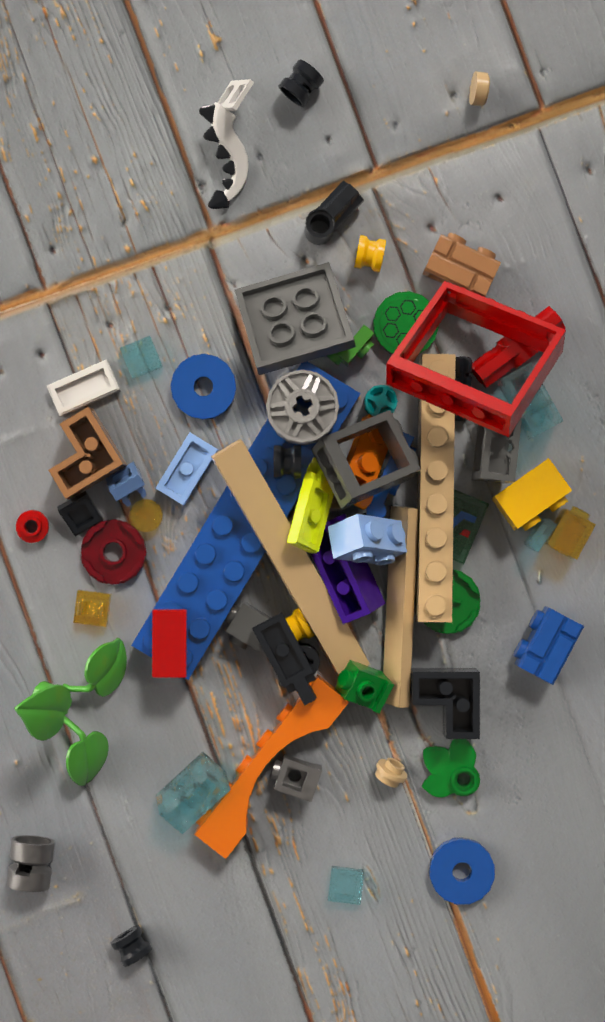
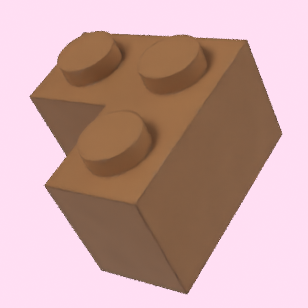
(95, 456)

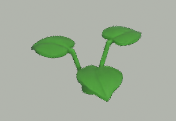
(49, 703)

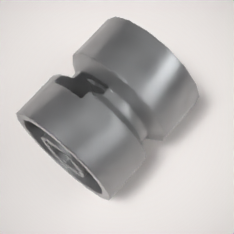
(30, 863)

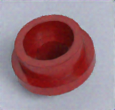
(42, 523)

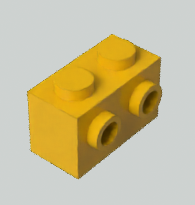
(532, 495)

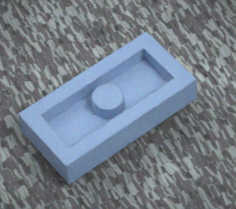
(186, 468)

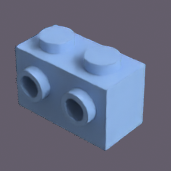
(367, 539)

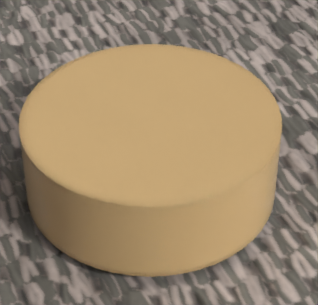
(479, 88)

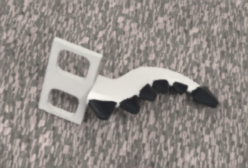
(229, 143)

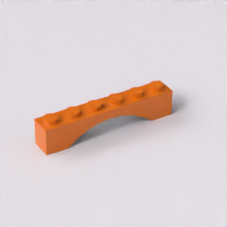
(228, 819)

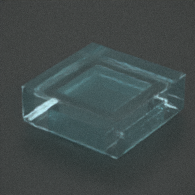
(141, 357)
(540, 534)
(346, 885)

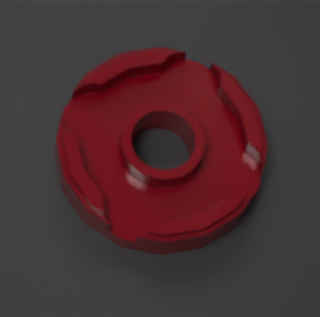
(94, 547)

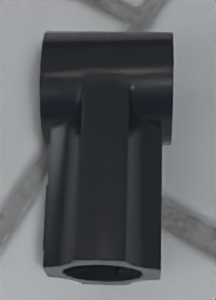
(333, 212)

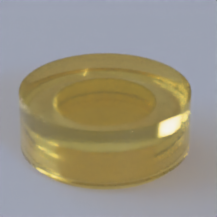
(146, 515)

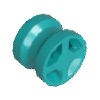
(382, 397)

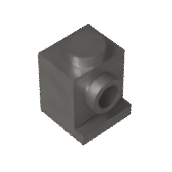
(301, 788)

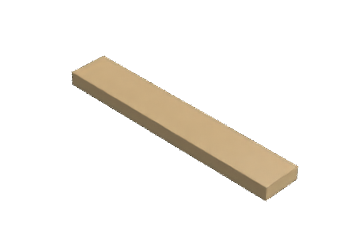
(401, 610)

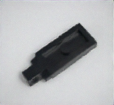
(286, 656)

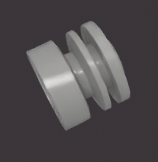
(311, 388)

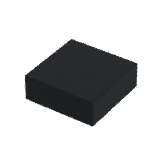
(80, 513)

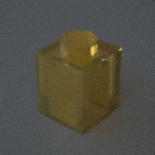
(571, 532)

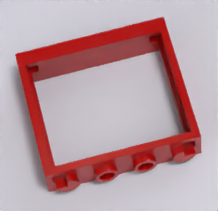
(454, 395)

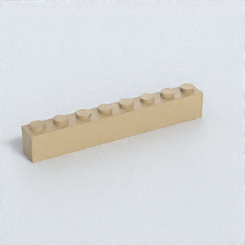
(435, 502)

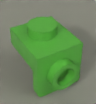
(362, 344)

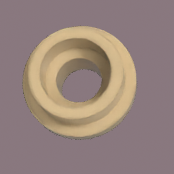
(390, 772)

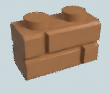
(462, 265)

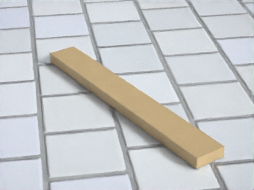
(290, 562)

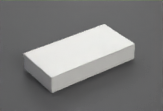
(83, 388)

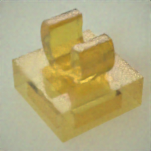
(92, 608)

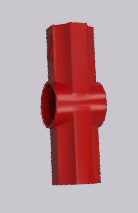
(508, 353)

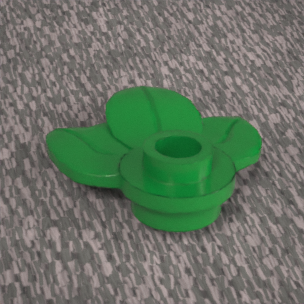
(447, 765)

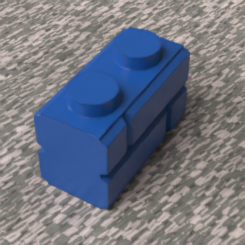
(547, 644)

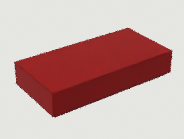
(169, 643)

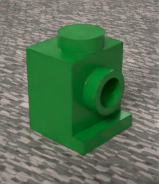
(364, 686)

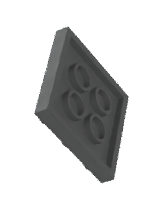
(294, 318)

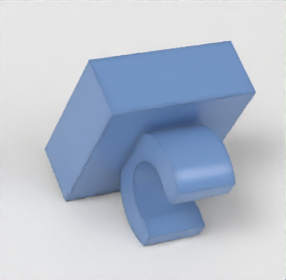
(125, 482)

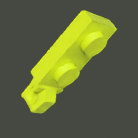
(311, 510)

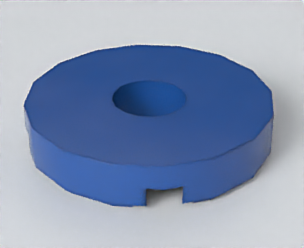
(184, 386)
(467, 889)

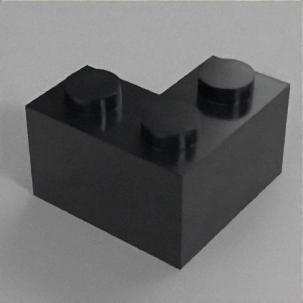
(458, 693)

